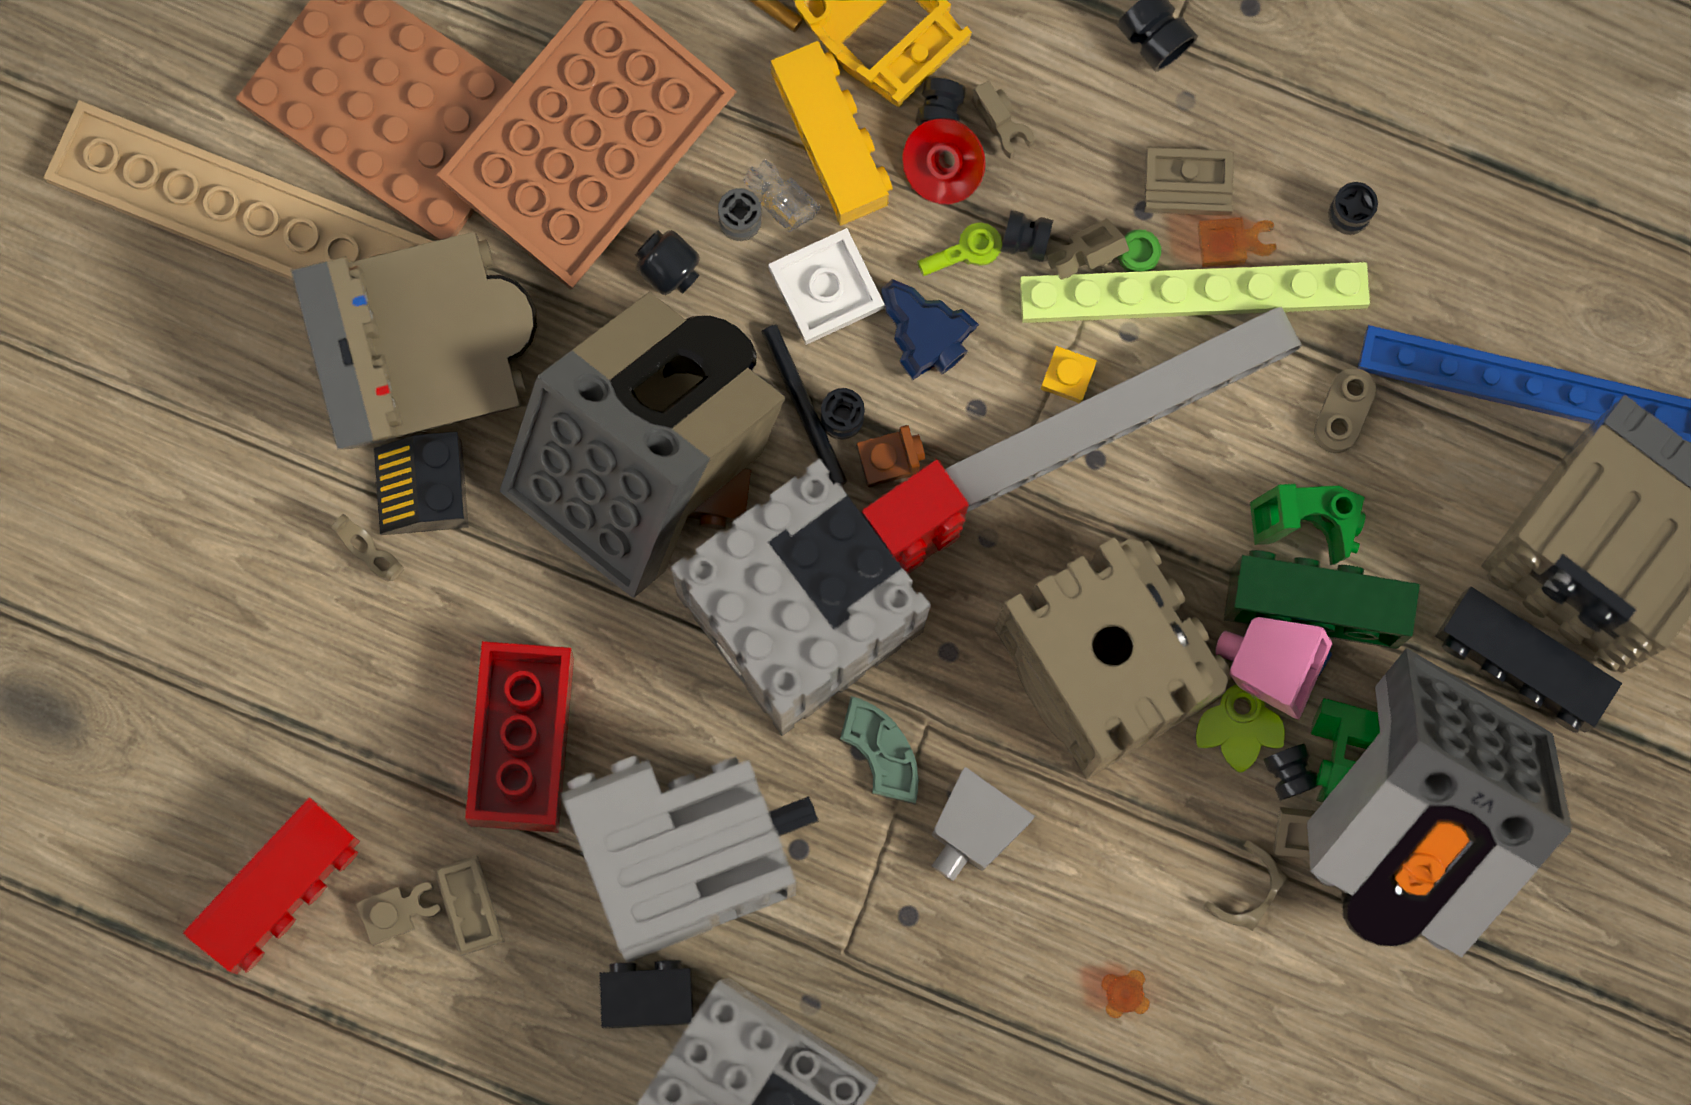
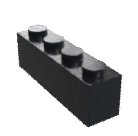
(1528, 661)

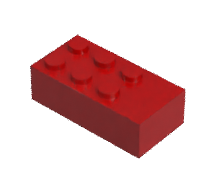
(919, 516)
(520, 737)

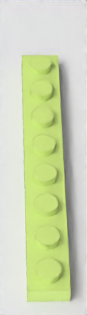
(1194, 292)

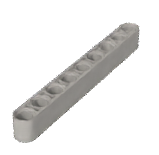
(1124, 408)

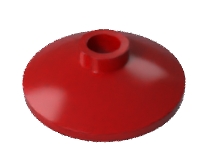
(926, 165)

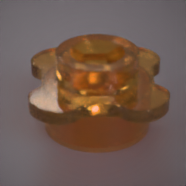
(1116, 1003)

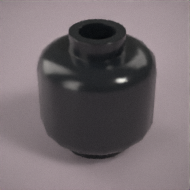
(667, 262)

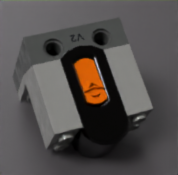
(1439, 812)

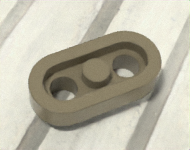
(1346, 409)

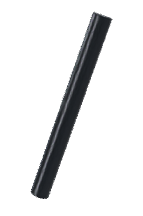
(803, 403)

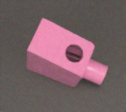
(1277, 661)

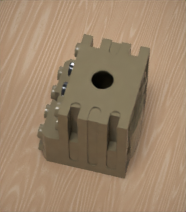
(1110, 654)

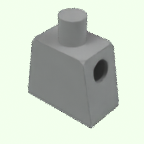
(976, 825)

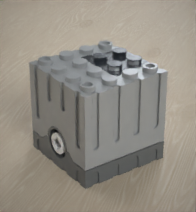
(800, 597)

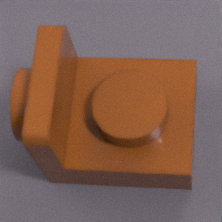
(891, 456)

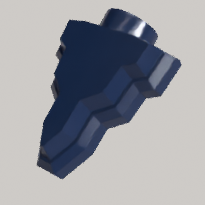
(926, 329)

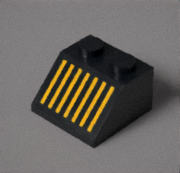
(421, 484)

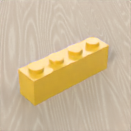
(830, 133)

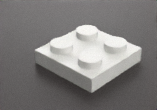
(826, 286)

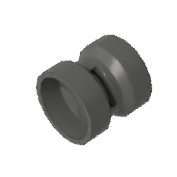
(739, 224)

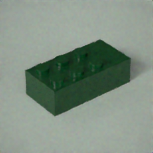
(1339, 600)

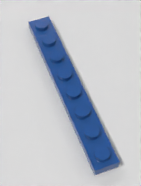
(1510, 380)

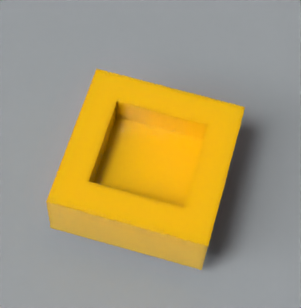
(1068, 374)

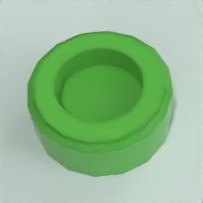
(1143, 251)

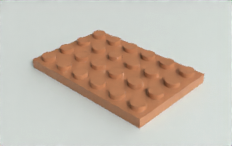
(378, 103)
(586, 136)

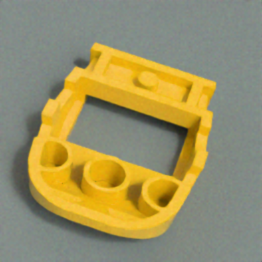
(905, 64)

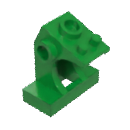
(1285, 506)
(1344, 726)

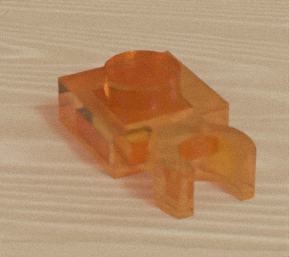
(1228, 242)

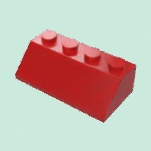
(273, 887)

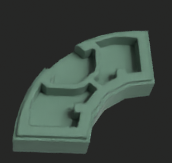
(884, 748)

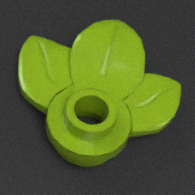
(1238, 733)

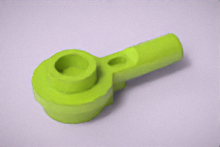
(977, 245)

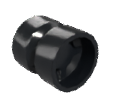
(1157, 31)

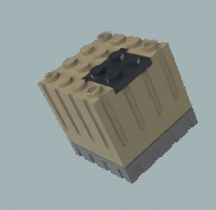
(1608, 540)

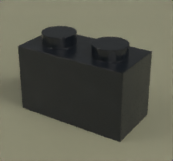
(646, 996)

